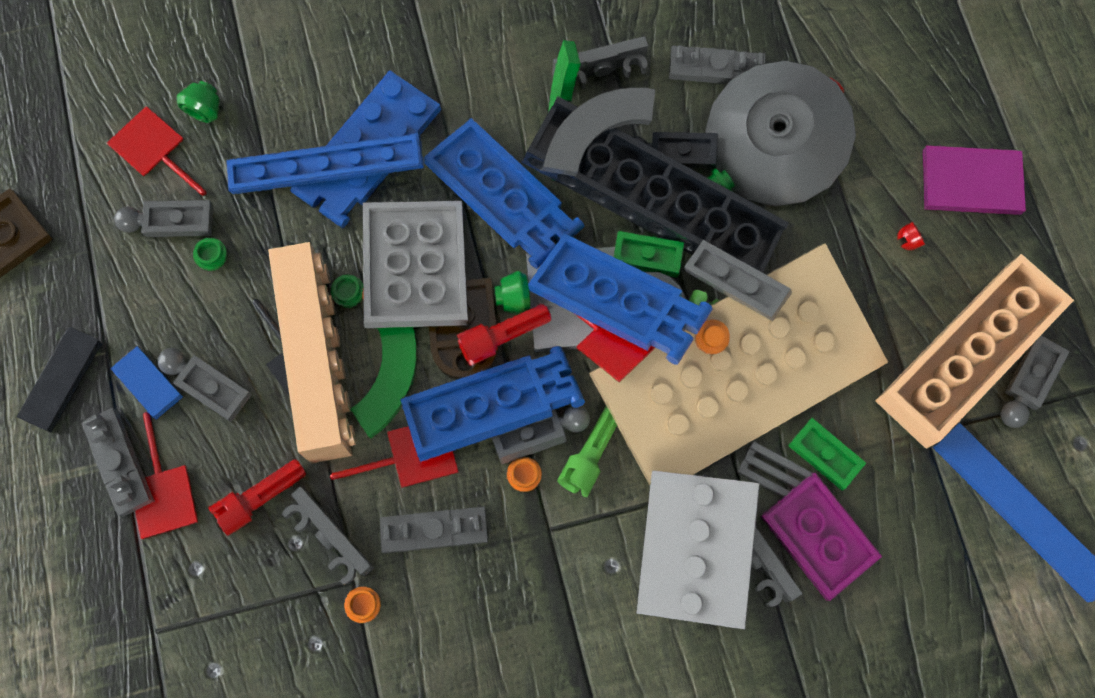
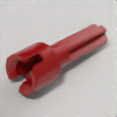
(482, 342)
(236, 509)

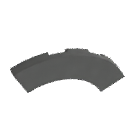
(593, 118)

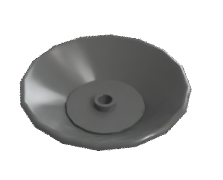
(790, 163)

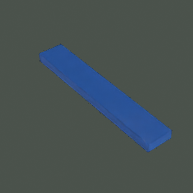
(325, 163)
(1020, 509)

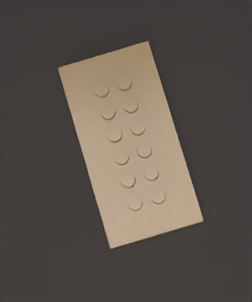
(767, 374)

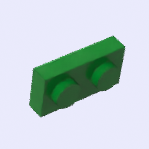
(649, 253)
(827, 454)

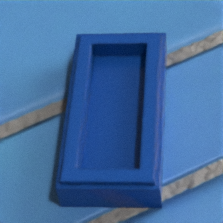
(146, 382)

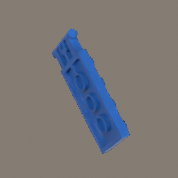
(388, 111)
(501, 191)
(619, 298)
(490, 403)

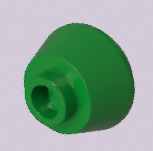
(199, 101)
(513, 293)

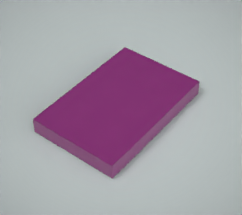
(973, 180)
(821, 536)

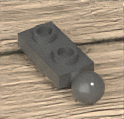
(168, 218)
(1032, 381)
(204, 383)
(540, 434)

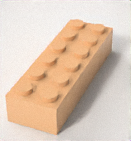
(974, 351)
(310, 353)

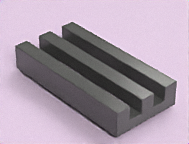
(778, 460)

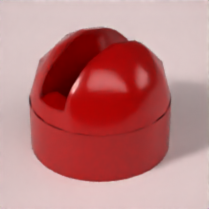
(912, 235)

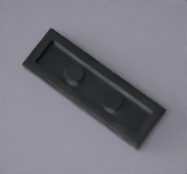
(59, 379)

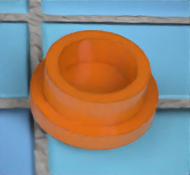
(712, 337)
(524, 474)
(362, 604)

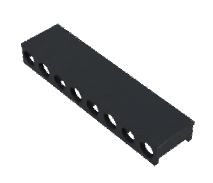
(661, 193)

